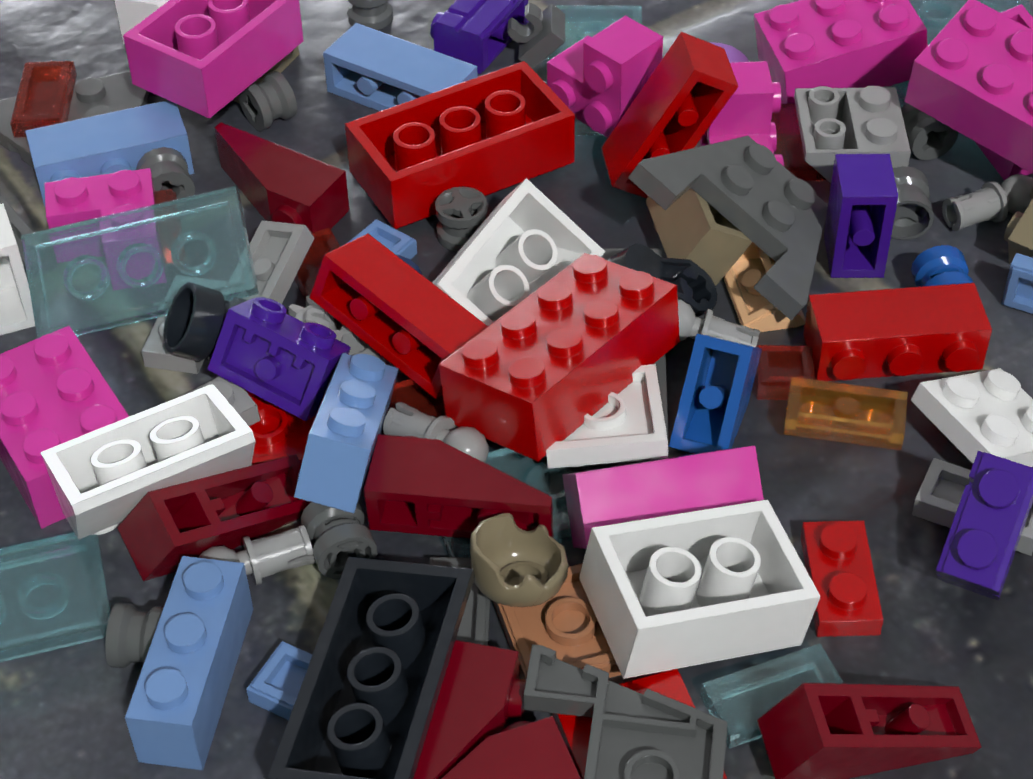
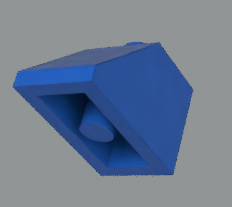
(714, 394)

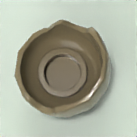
(516, 564)

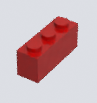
(671, 108)
(393, 309)
(897, 332)

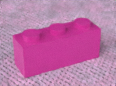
(660, 489)

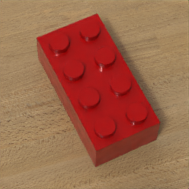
(465, 135)
(560, 354)

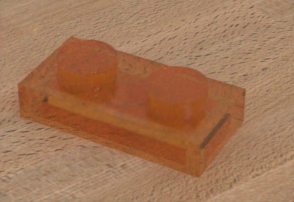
(846, 413)

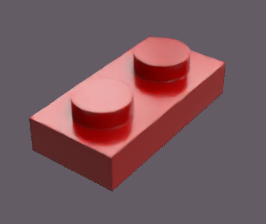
(844, 576)

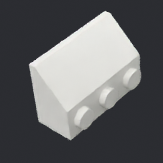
(513, 254)
(173, 443)

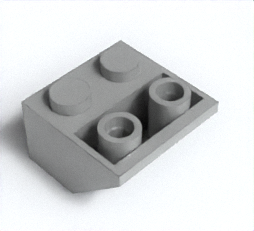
(850, 123)

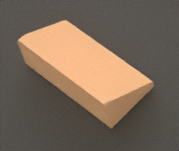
(751, 307)

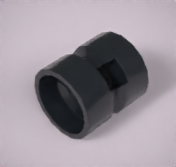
(196, 321)

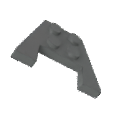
(758, 199)
(629, 730)

